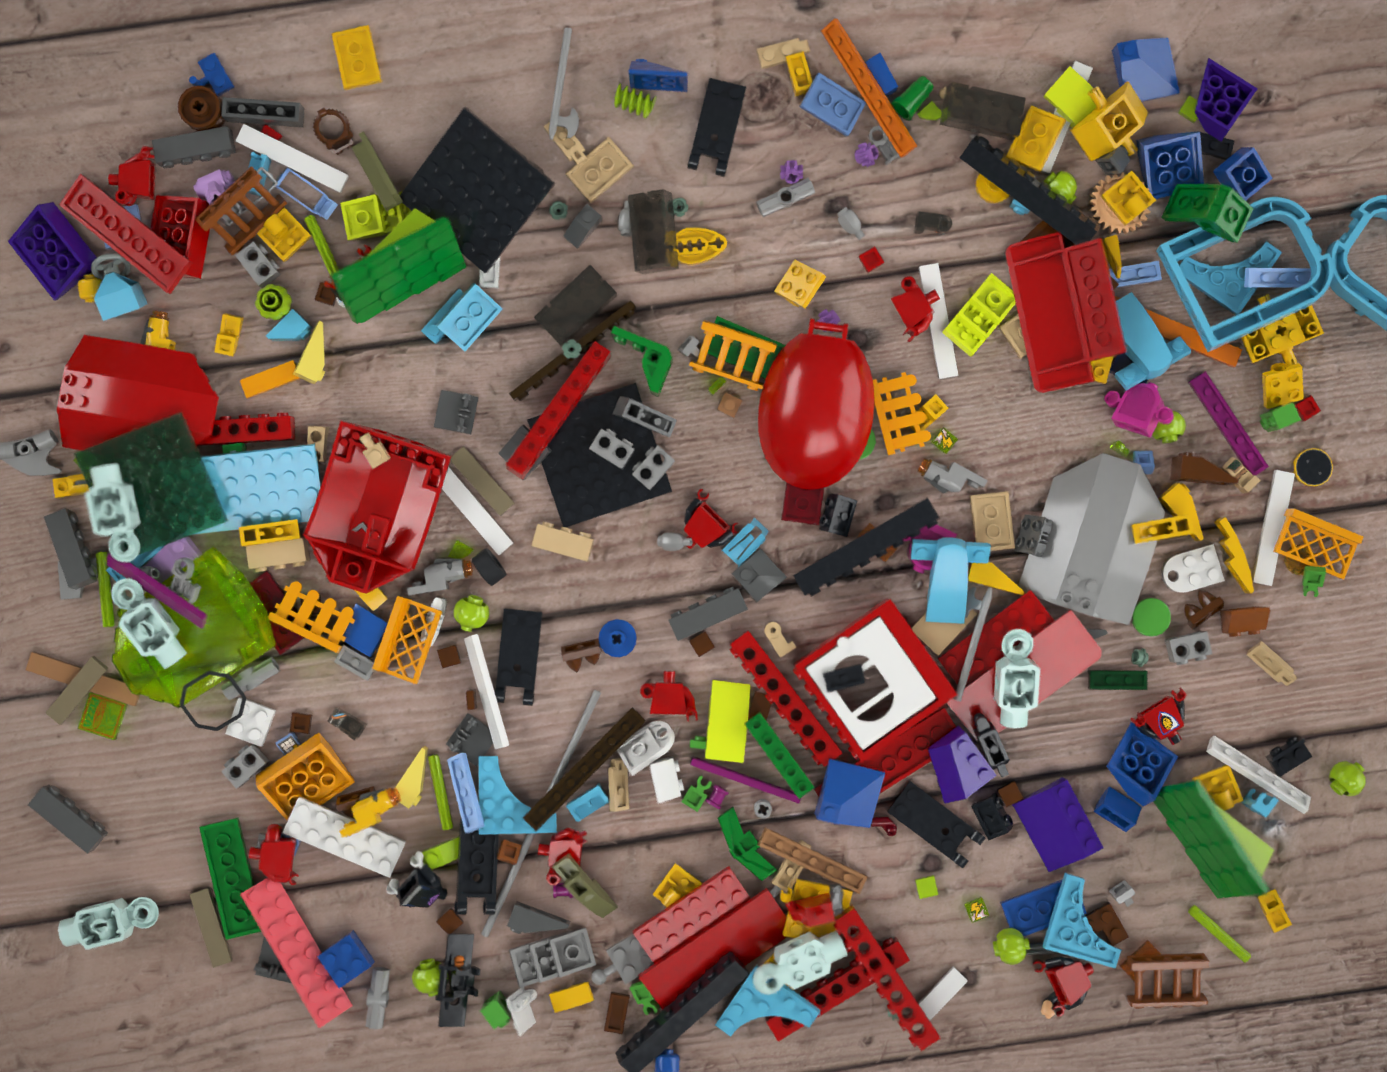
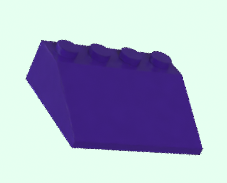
(52, 250)
(1057, 825)

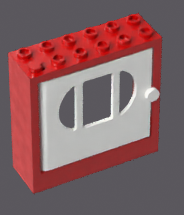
(884, 652)

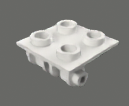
(521, 1010)

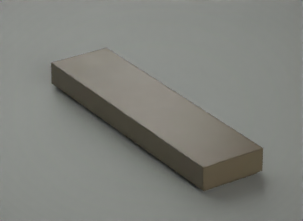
(482, 481)
(77, 690)
(211, 927)

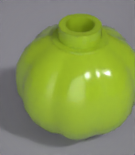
(1063, 184)
(273, 302)
(1169, 432)
(471, 612)
(1348, 778)
(1011, 946)
(426, 977)

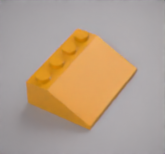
(307, 772)

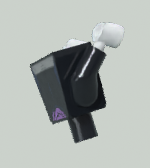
(420, 888)

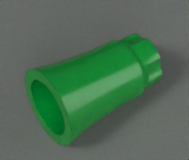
(912, 98)

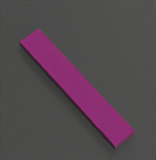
(1228, 423)
(159, 591)
(744, 779)

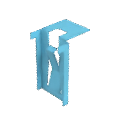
(737, 550)

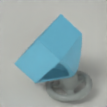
(117, 292)

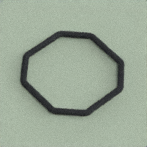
(198, 679)

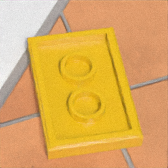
(356, 57)
(1036, 138)

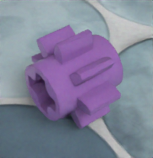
(866, 154)
(791, 171)
(828, 317)

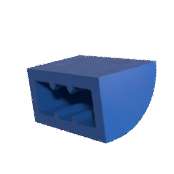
(882, 74)
(1118, 809)

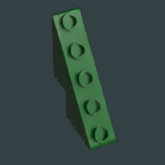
(779, 755)

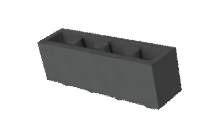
(263, 112)
(193, 147)
(71, 549)
(708, 614)
(68, 818)

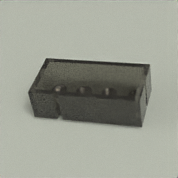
(982, 111)
(653, 231)
(576, 306)

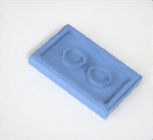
(832, 104)

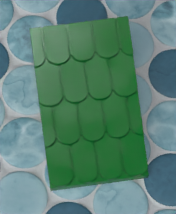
(401, 265)
(1217, 844)

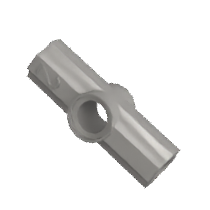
(796, 191)
(251, 678)
(377, 998)

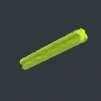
(321, 244)
(105, 590)
(440, 792)
(1219, 933)

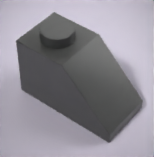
(1114, 161)
(583, 226)

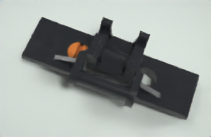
(458, 960)

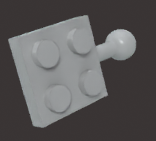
(627, 959)

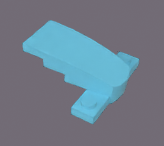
(1145, 344)
(948, 575)

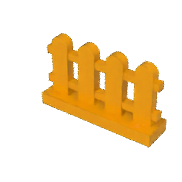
(898, 423)
(304, 613)

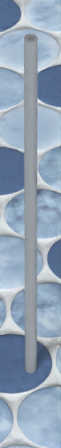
(530, 836)

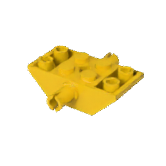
(1110, 122)
(1292, 331)

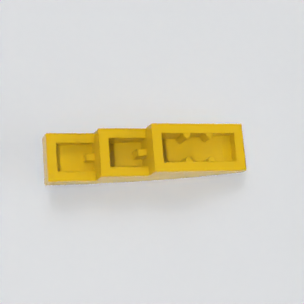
(1237, 561)

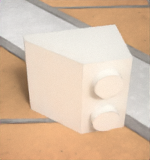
(665, 779)

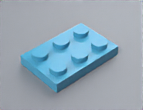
(469, 317)

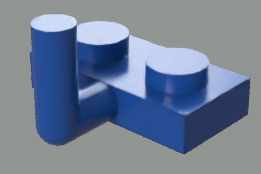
(214, 74)

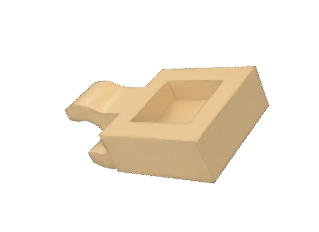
(375, 453)

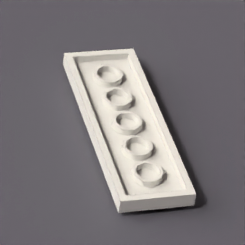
(321, 829)

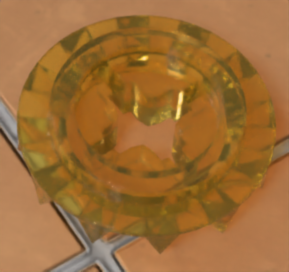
(1293, 566)

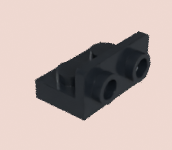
(838, 514)
(1288, 756)
(993, 816)

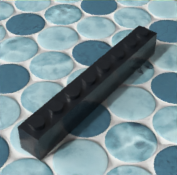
(1029, 191)
(866, 547)
(682, 1013)

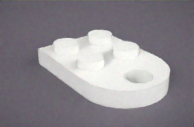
(1193, 569)
(646, 746)

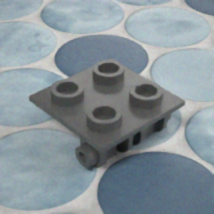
(456, 412)
(1031, 533)
(471, 738)
(269, 965)

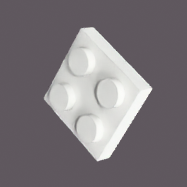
(253, 724)

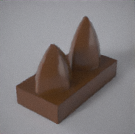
(1210, 606)
(573, 653)
(347, 801)

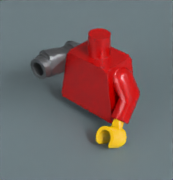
(815, 909)

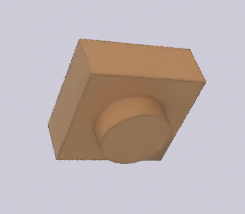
(729, 405)

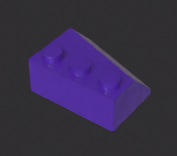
(1221, 99)
(959, 766)

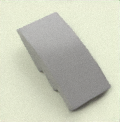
(552, 957)

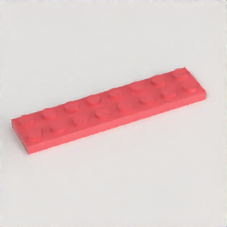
(295, 950)

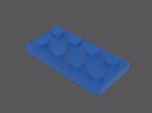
(1033, 909)

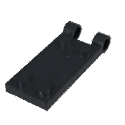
(718, 117)
(518, 646)
(928, 818)
(476, 856)

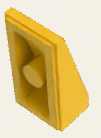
(799, 73)
(1112, 252)

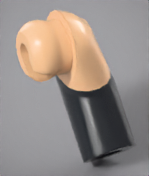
(1047, 1005)

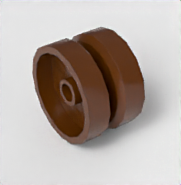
(201, 108)

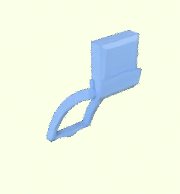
(323, 208)

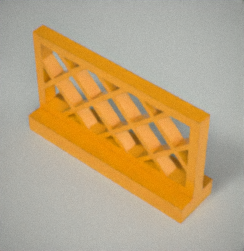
(1322, 527)
(394, 631)

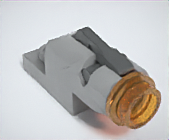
(949, 478)
(440, 573)

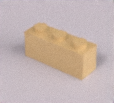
(563, 541)
(278, 554)

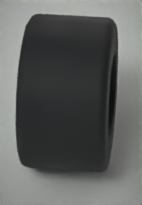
(488, 567)

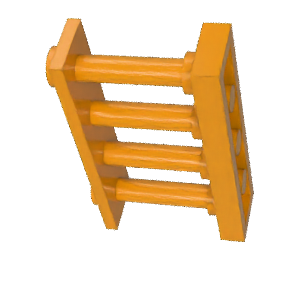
(729, 336)

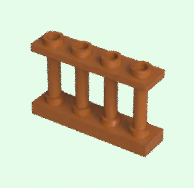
(225, 202)
(1163, 962)

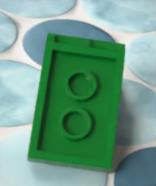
(1210, 206)
(655, 371)

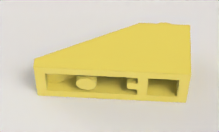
(312, 359)
(412, 781)

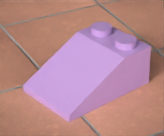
(170, 553)

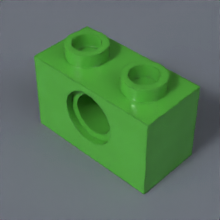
(1279, 417)
(496, 1011)

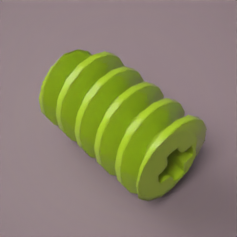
(634, 101)

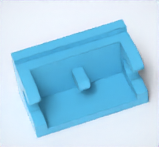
(256, 162)
(588, 802)
(1262, 805)

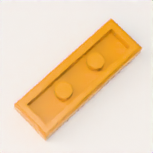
(269, 379)

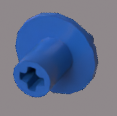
(617, 638)

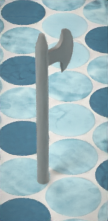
(572, 121)
(983, 606)

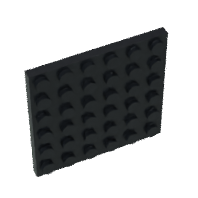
(479, 187)
(584, 481)

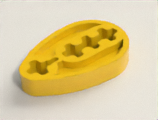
(699, 256)

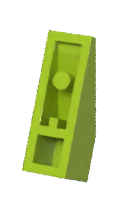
(441, 853)

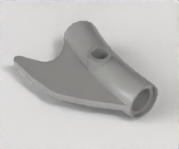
(31, 454)

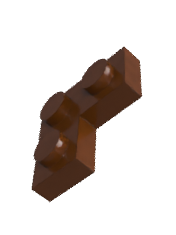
(1105, 919)

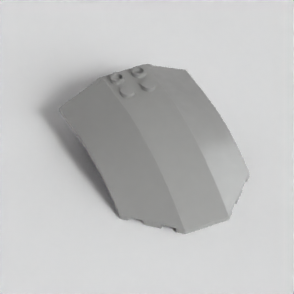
(1091, 545)

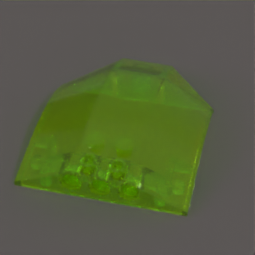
(231, 639)

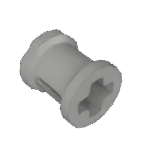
(765, 803)

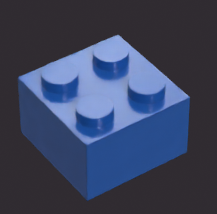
(1243, 172)
(346, 959)

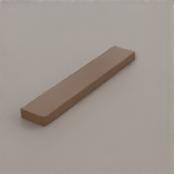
(66, 672)
(812, 860)

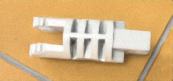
(440, 604)

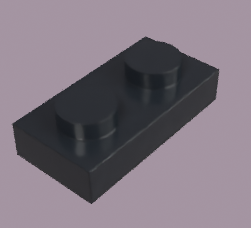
(1213, 147)
(844, 678)

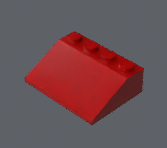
(176, 223)

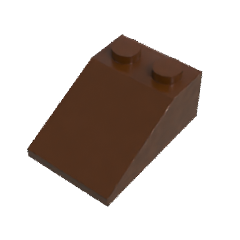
(1191, 468)

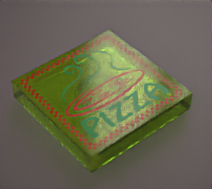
(102, 716)

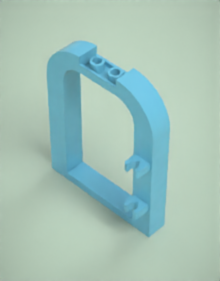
(1344, 282)
(1269, 312)

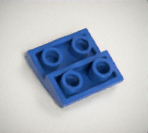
(366, 631)

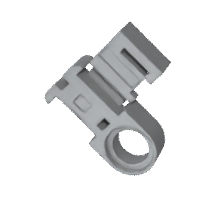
(888, 150)
(180, 584)

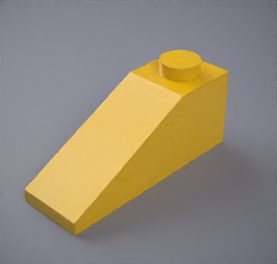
(1179, 503)
(1162, 528)
(269, 532)
(992, 577)

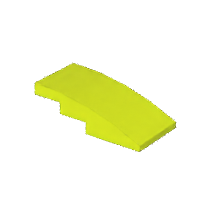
(1071, 97)
(368, 217)
(980, 315)
(726, 721)

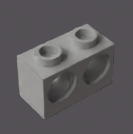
(255, 267)
(610, 452)
(657, 470)
(1188, 644)
(247, 769)

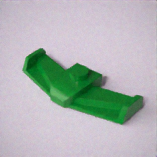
(744, 845)

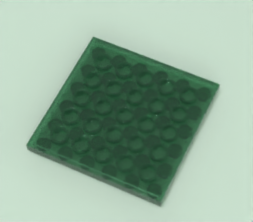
(166, 478)

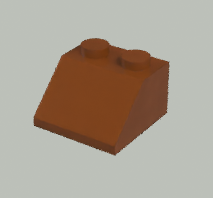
(1244, 620)

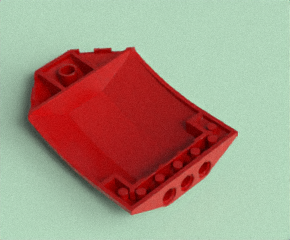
(128, 385)
(351, 490)

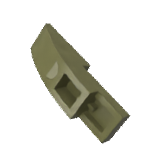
(583, 888)

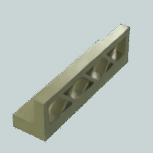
(376, 173)

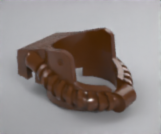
(343, 141)

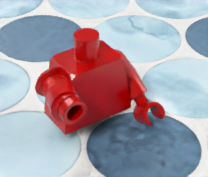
(135, 178)
(915, 307)
(670, 697)
(562, 843)
(276, 856)

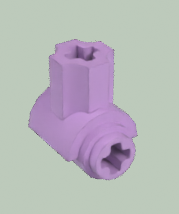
(213, 185)

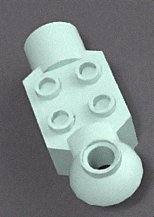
(114, 511)
(147, 624)
(1016, 680)
(107, 922)
(800, 962)

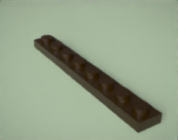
(552, 367)
(584, 769)

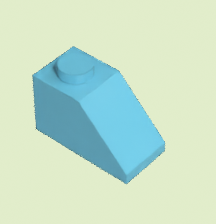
(290, 328)

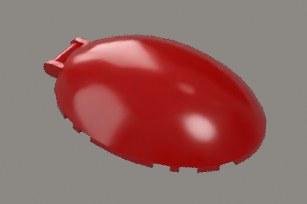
(816, 408)

